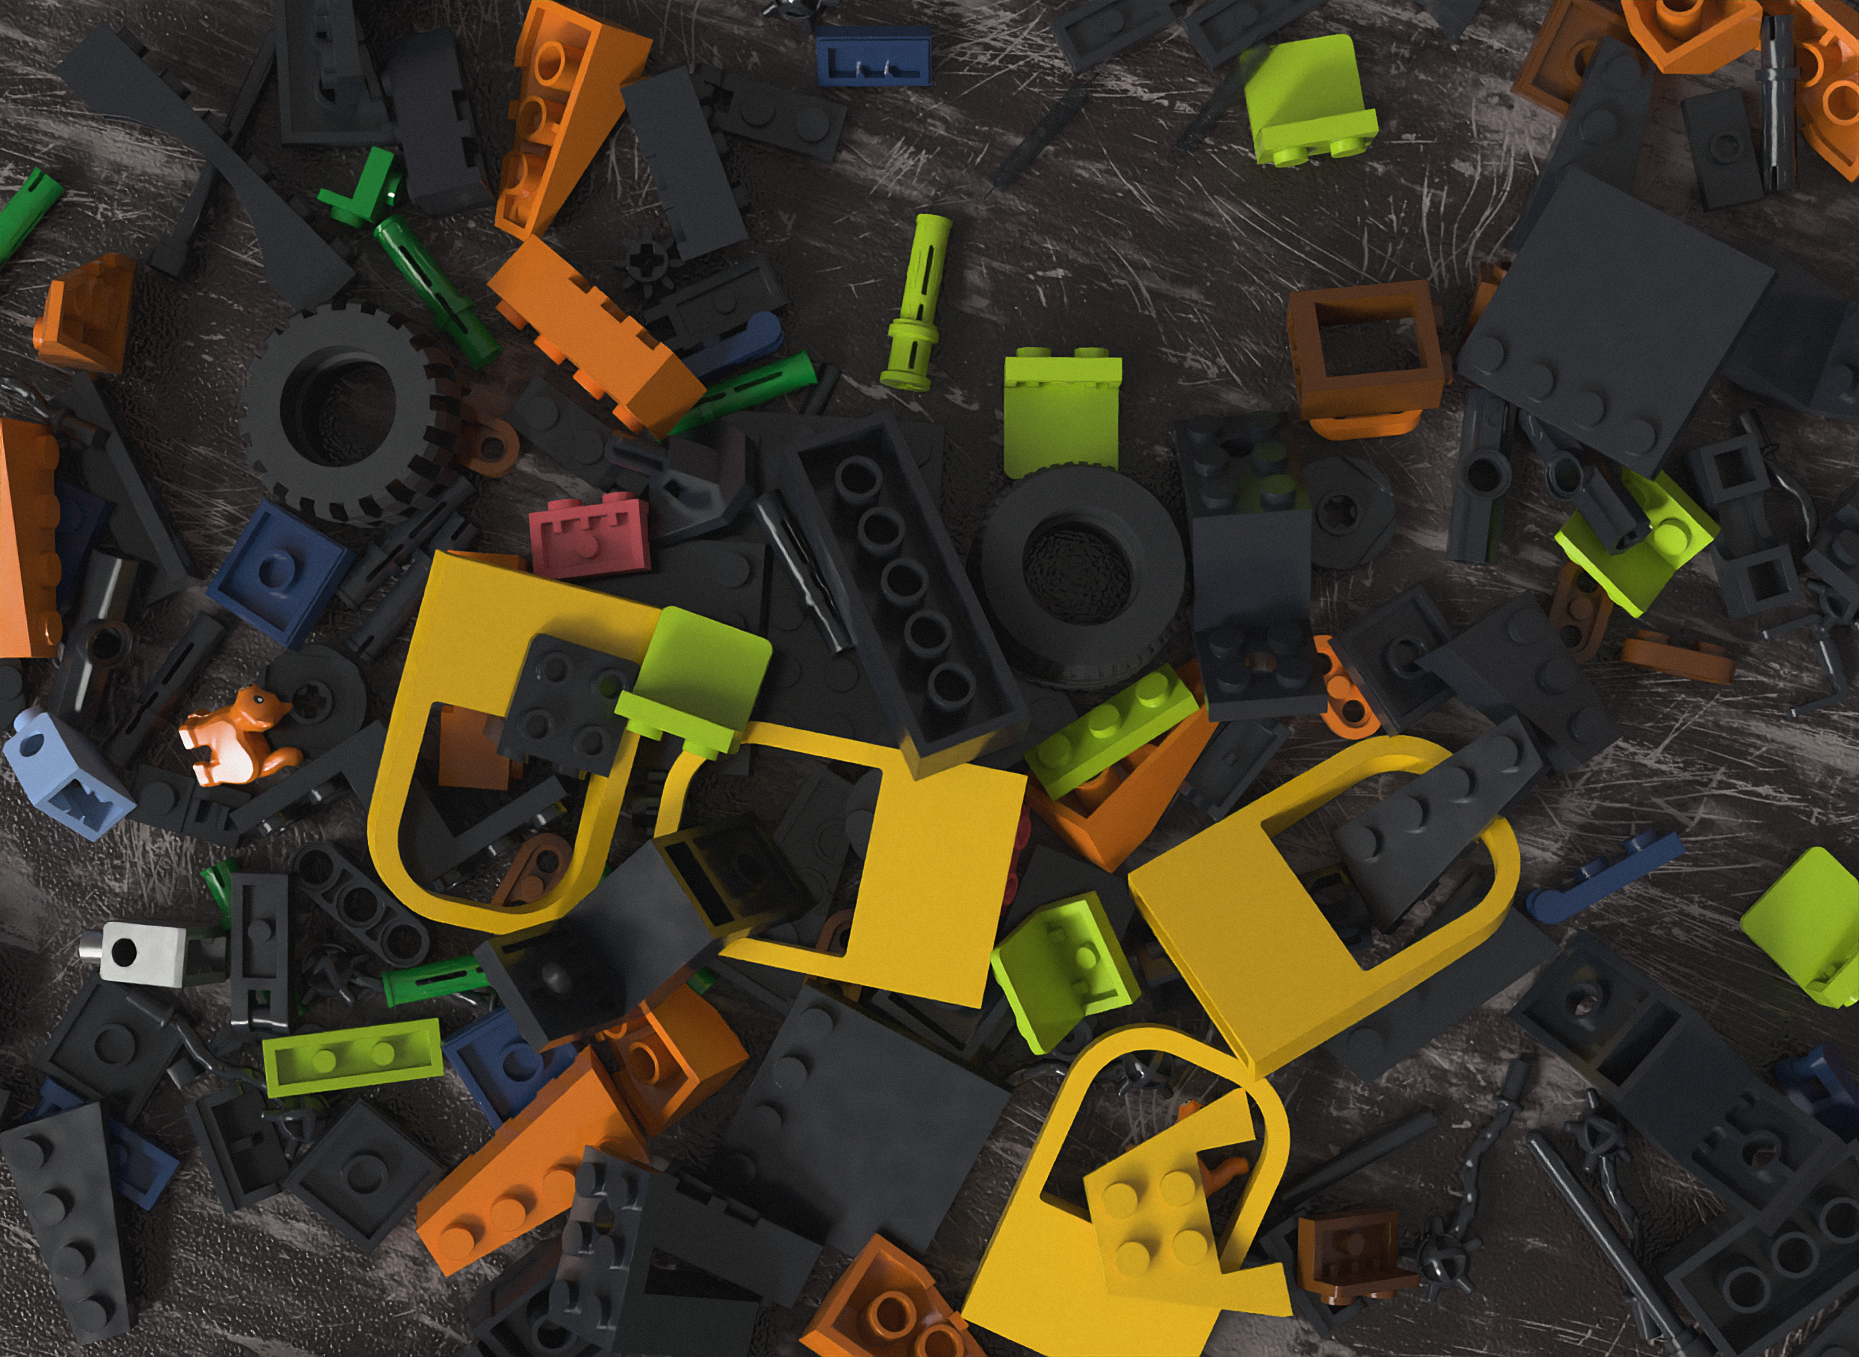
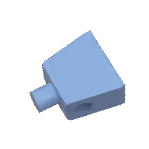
(48, 757)

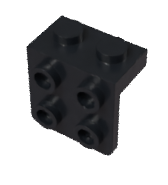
(565, 707)

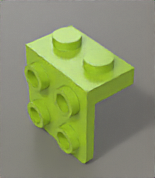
(1308, 102)
(1060, 409)
(697, 683)
(1812, 927)
(1062, 968)

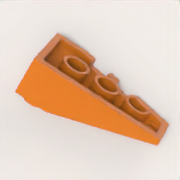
(1694, 33)
(1830, 82)
(1124, 802)
(673, 1058)
(887, 1310)

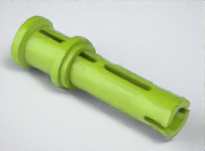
(910, 336)

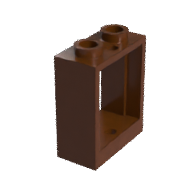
(1370, 392)

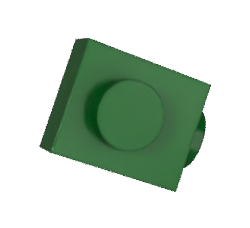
(378, 187)

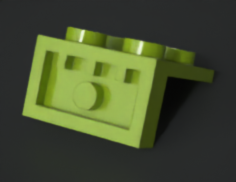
(1643, 570)

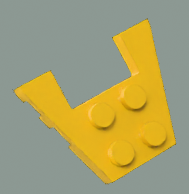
(1157, 1224)

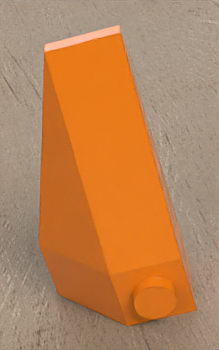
(563, 108)
(88, 316)

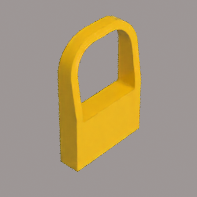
(469, 656)
(927, 876)
(1261, 945)
(1043, 1263)

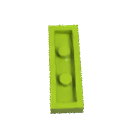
(1110, 731)
(352, 1057)

